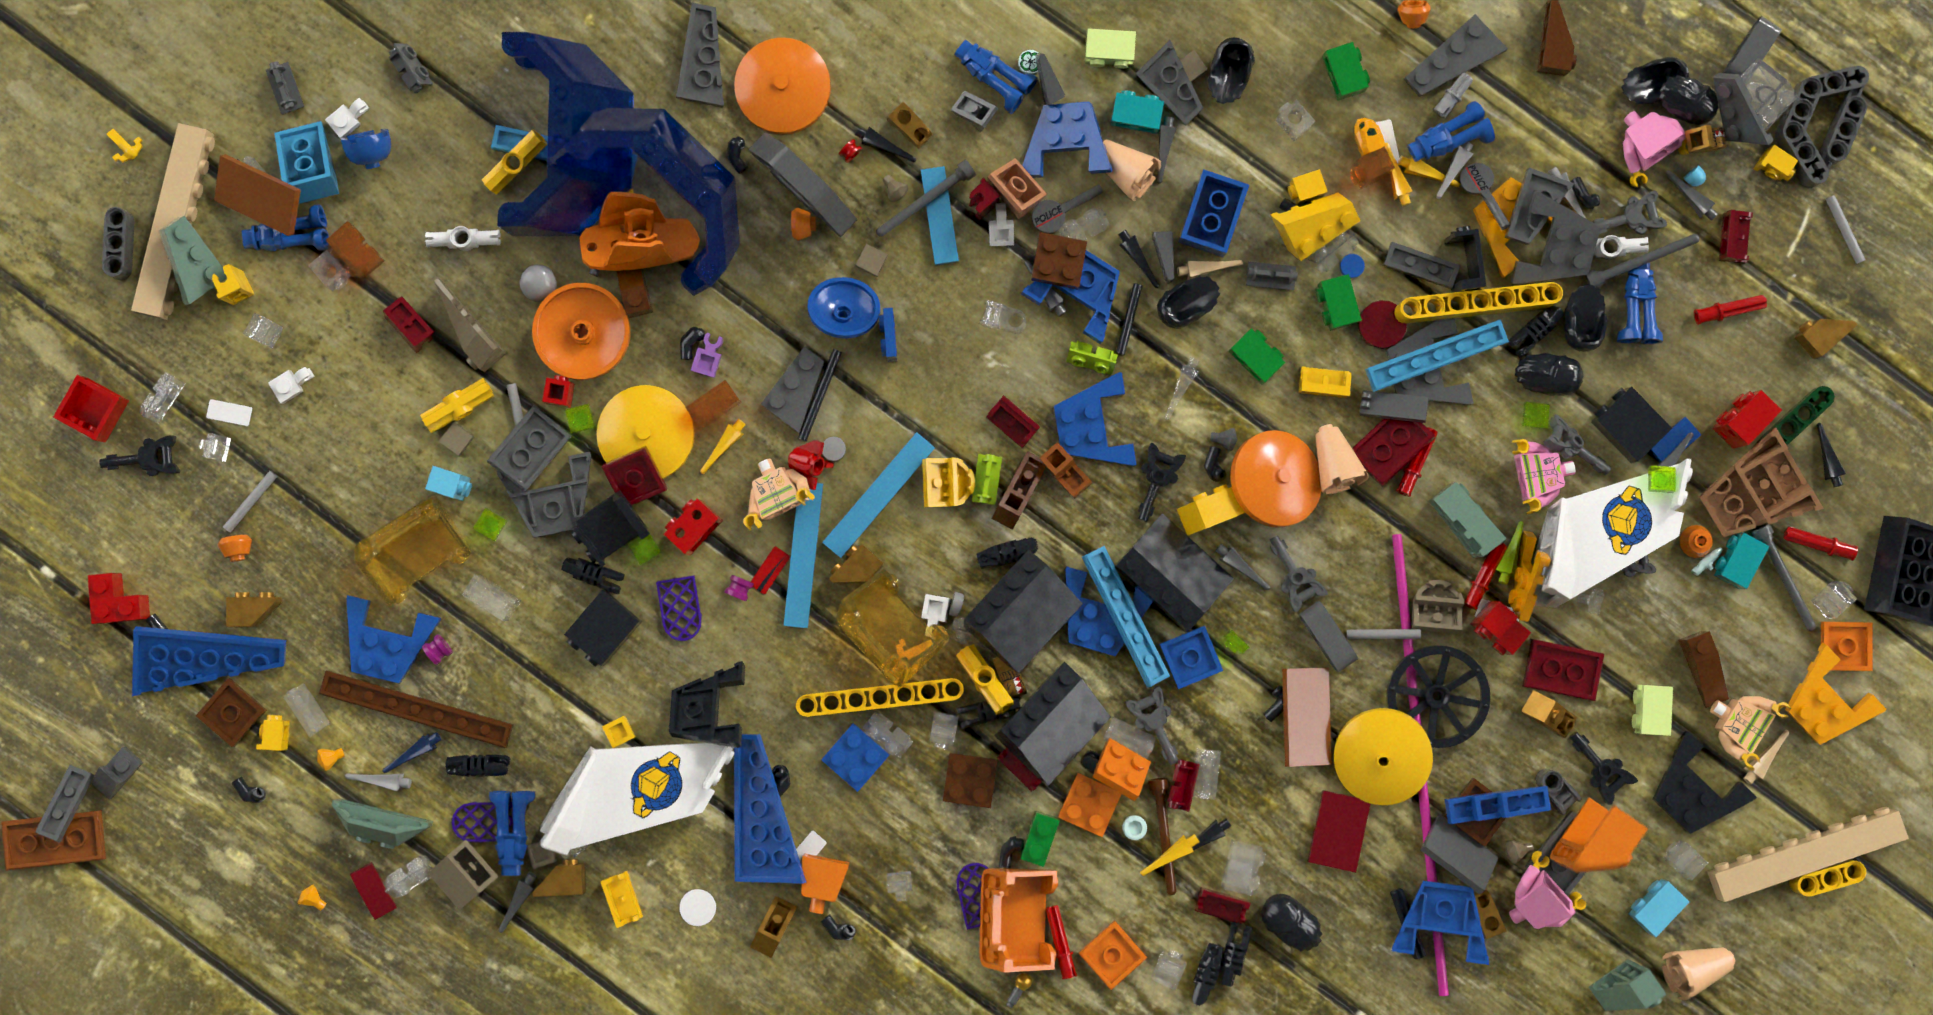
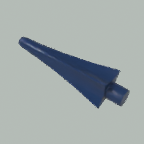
(422, 746)

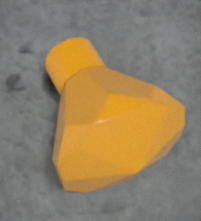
(327, 758)
(311, 898)

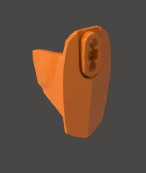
(636, 235)

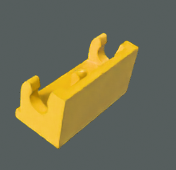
(236, 286)
(1324, 382)
(621, 899)

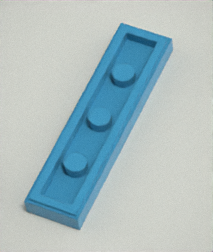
(940, 218)

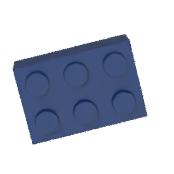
(1213, 213)

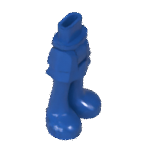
(983, 63)
(1438, 140)
(270, 239)
(1640, 288)
(511, 846)

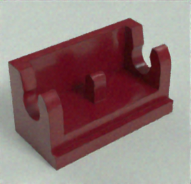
(985, 198)
(1735, 236)
(408, 324)
(1013, 421)
(1013, 764)
(1222, 905)

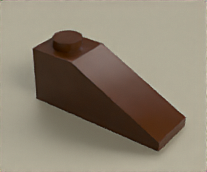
(1556, 43)
(634, 292)
(1019, 491)
(1705, 667)

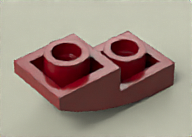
(372, 890)

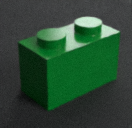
(1346, 70)
(1338, 302)
(1257, 355)
(1039, 838)

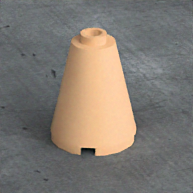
(1131, 169)
(1337, 461)
(1696, 969)

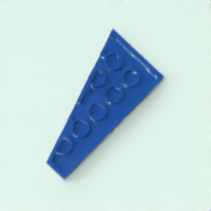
(188, 657)
(760, 825)

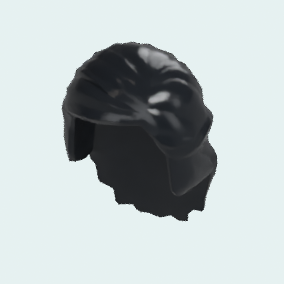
(1230, 69)
(1645, 81)
(1689, 100)
(1187, 302)
(1585, 319)
(1550, 374)
(1291, 922)

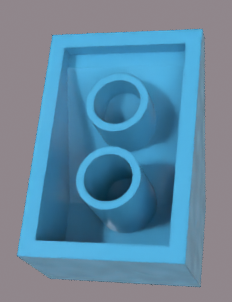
(307, 161)

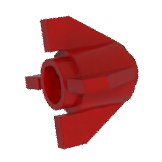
(808, 462)

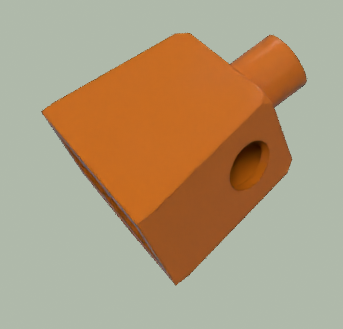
(823, 880)

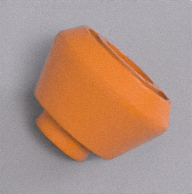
(1414, 12)
(802, 224)
(1690, 542)
(235, 547)

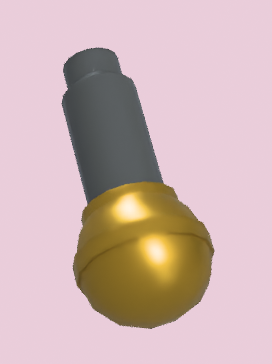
(1023, 982)

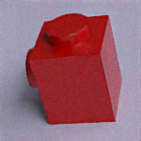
(558, 391)

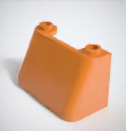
(1015, 919)

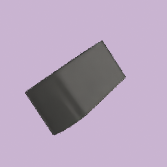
(1754, 46)
(111, 234)
(1328, 636)

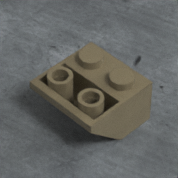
(462, 874)

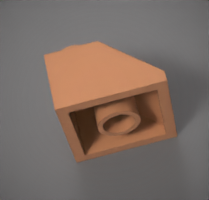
(1016, 188)

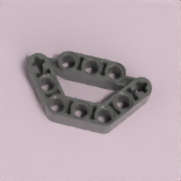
(1822, 160)
(803, 183)

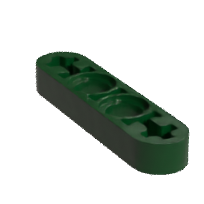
(1793, 418)

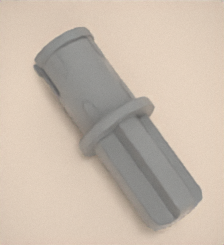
(1453, 95)

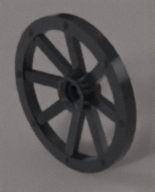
(1445, 696)

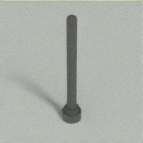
(962, 173)
(1598, 278)
(1764, 534)

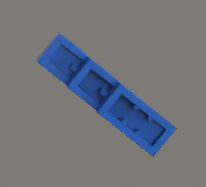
(1497, 804)

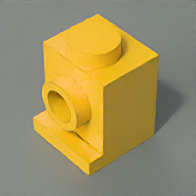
(1776, 164)
(274, 733)

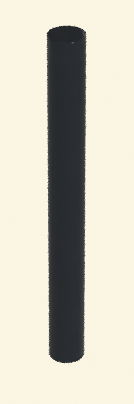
(819, 395)

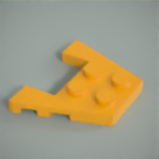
(1506, 198)
(1527, 577)
(1821, 709)

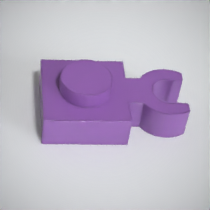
(707, 360)

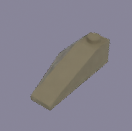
(474, 338)

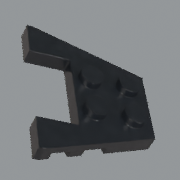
(696, 709)
(1688, 797)

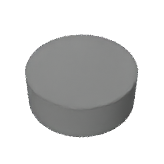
(834, 449)
(956, 604)

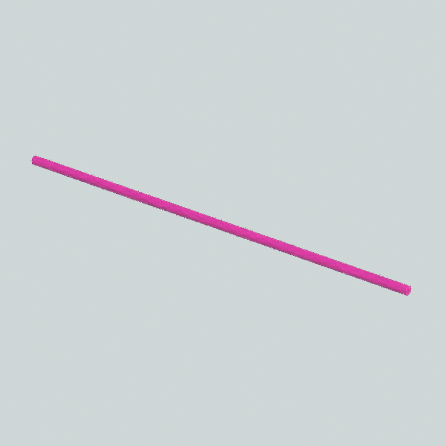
(1423, 793)

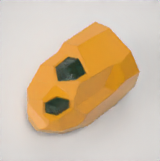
(1368, 136)

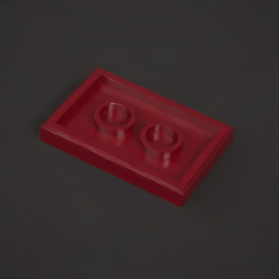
(1391, 447)
(1563, 670)
(1339, 831)

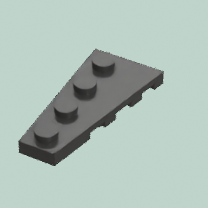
(1461, 52)
(700, 68)

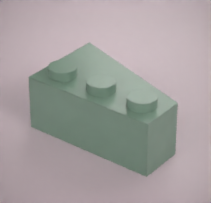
(190, 259)
(1467, 520)
(1628, 988)

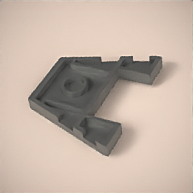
(1567, 247)
(1430, 383)
(556, 506)

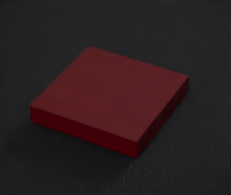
(635, 476)

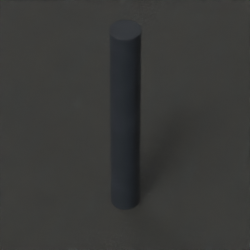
(1129, 319)

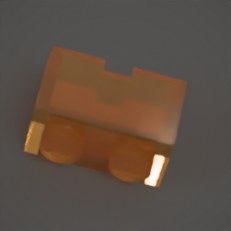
(1371, 168)
(359, 257)
(713, 404)

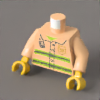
(775, 493)
(1744, 725)

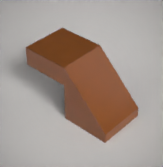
(1065, 470)

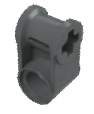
(1560, 792)

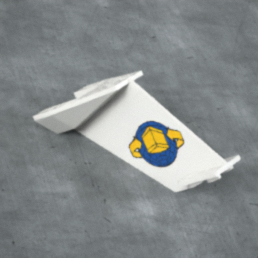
(1606, 532)
(632, 790)

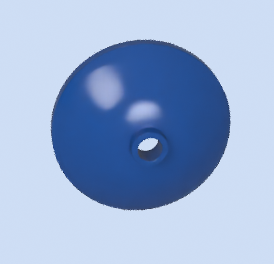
(846, 299)

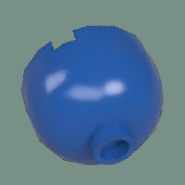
(367, 148)

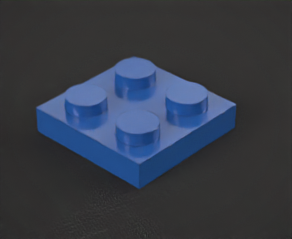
(887, 325)
(1191, 657)
(855, 757)

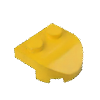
(946, 482)

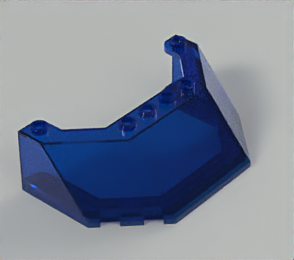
(577, 87)
(681, 163)

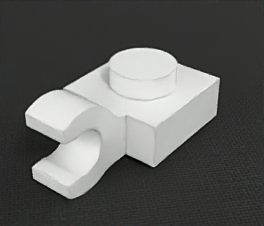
(345, 120)
(1001, 230)
(288, 384)
(935, 609)

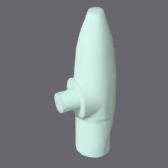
(1707, 562)

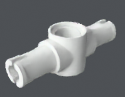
(450, 238)
(1623, 246)

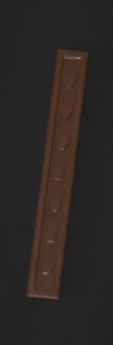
(416, 709)

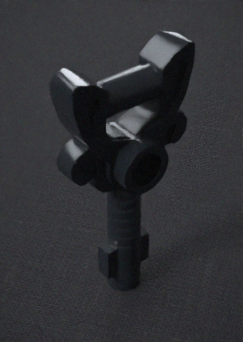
(147, 457)
(1158, 477)
(1603, 770)

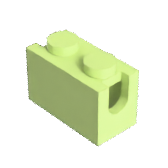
(1110, 47)
(1653, 710)

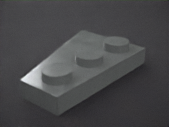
(1169, 82)
(1737, 112)
(1526, 225)
(794, 390)

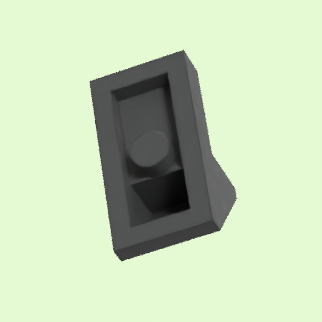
(974, 110)
(116, 773)

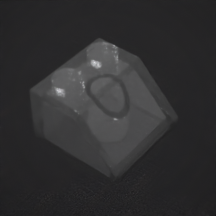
(1769, 91)

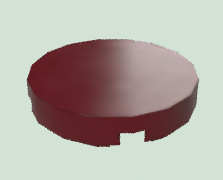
(1380, 325)

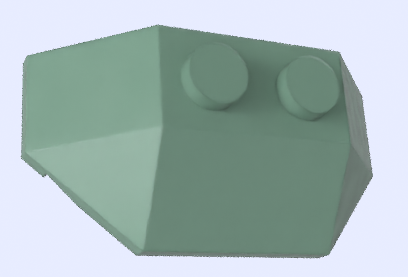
(378, 824)

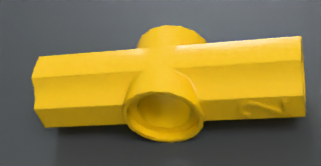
(525, 151)
(457, 405)
(993, 690)

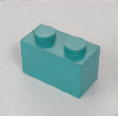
(1137, 112)
(1740, 560)

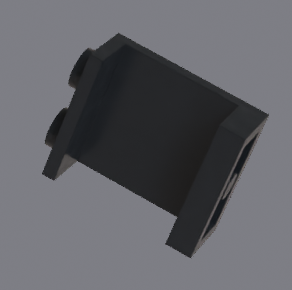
(1473, 257)
(608, 527)

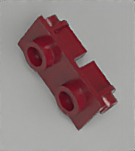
(1183, 789)

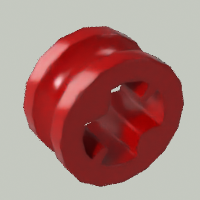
(850, 151)

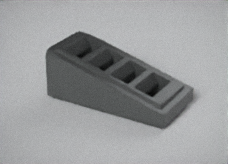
(1050, 85)
(1164, 248)

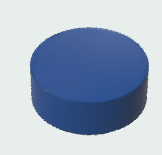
(1352, 265)

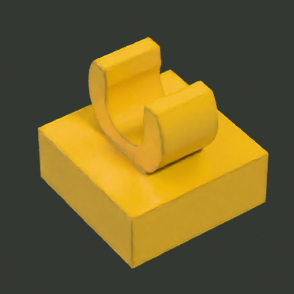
(618, 731)

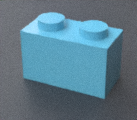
(448, 483)
(1658, 907)

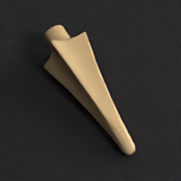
(1196, 268)
(1766, 759)

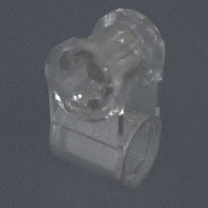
(1001, 317)

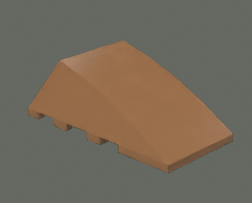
(1759, 489)

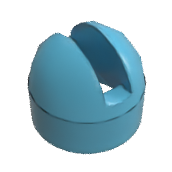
(1695, 176)

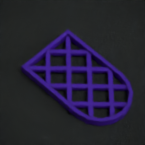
(681, 614)
(478, 821)
(977, 889)

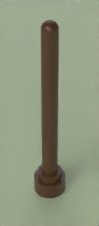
(1158, 787)

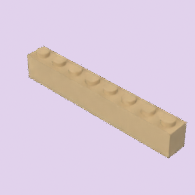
(177, 198)
(1808, 854)

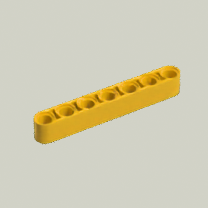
(1489, 298)
(869, 703)

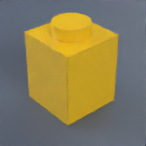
(1307, 187)

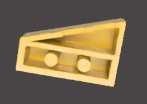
(1315, 224)
(1209, 510)

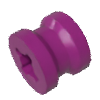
(739, 587)
(437, 649)

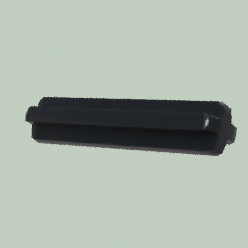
(1402, 908)

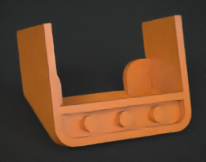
(1598, 839)

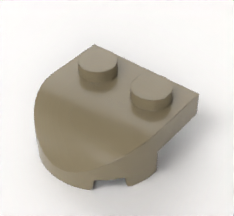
(1438, 608)

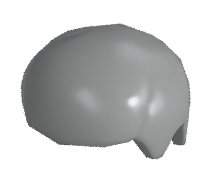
(537, 282)

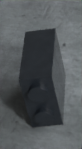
(1630, 424)
(602, 628)

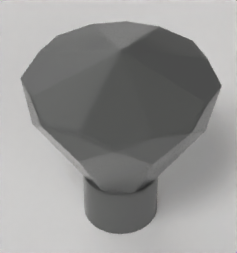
(1226, 438)

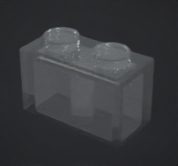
(491, 597)
(1242, 867)

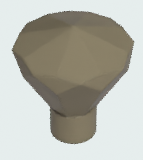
(895, 189)
(1516, 850)

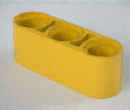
(1839, 878)

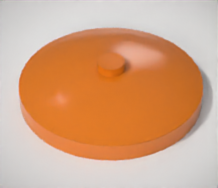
(782, 86)
(581, 331)
(1276, 479)

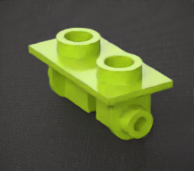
(1081, 356)
(987, 479)

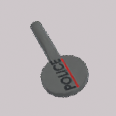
(1478, 180)
(1050, 215)

